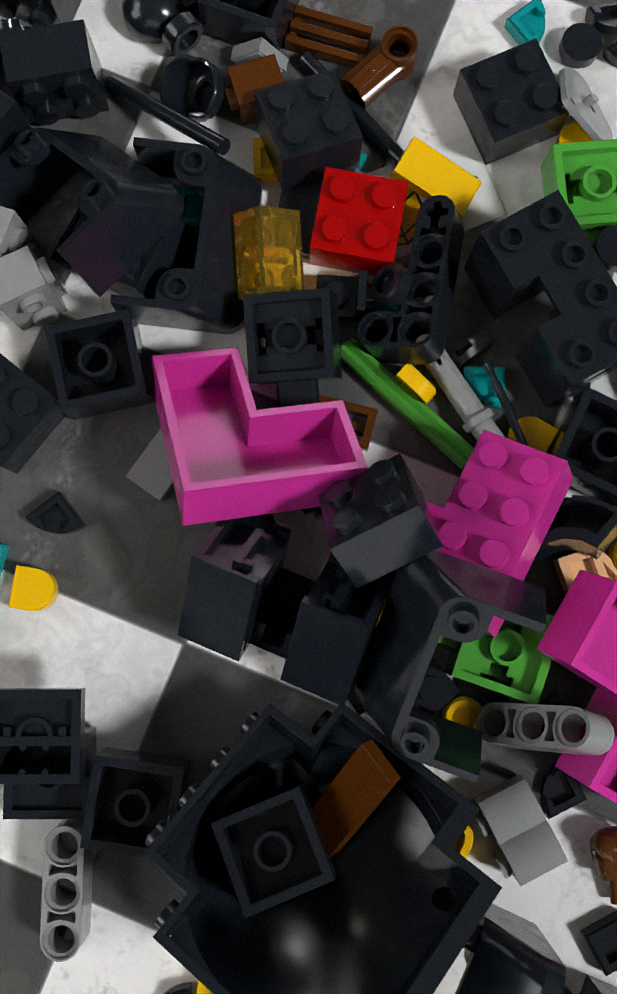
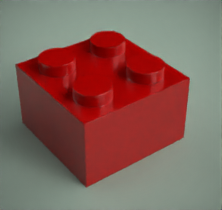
(357, 221)

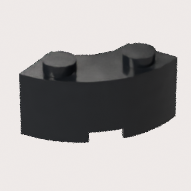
(580, 526)

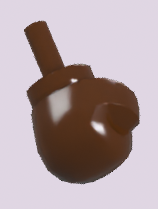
(604, 855)

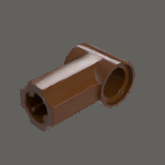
(382, 69)

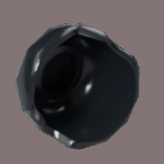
(149, 17)
(193, 87)

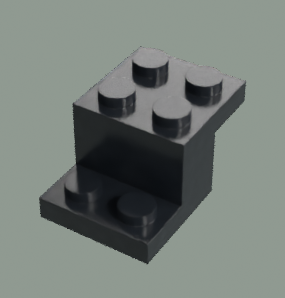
(45, 753)

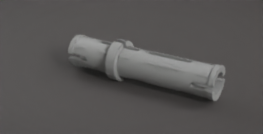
(462, 397)

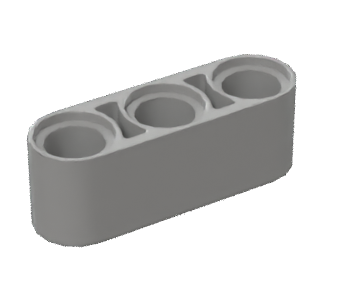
(560, 733)
(57, 906)

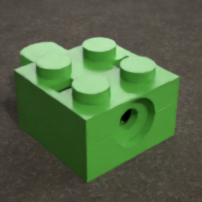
(587, 181)
(509, 658)

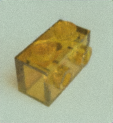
(270, 248)

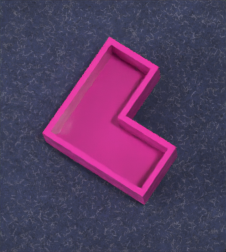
(242, 459)
(502, 507)
(586, 643)

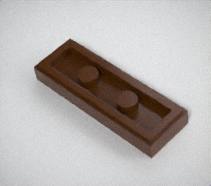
(353, 795)

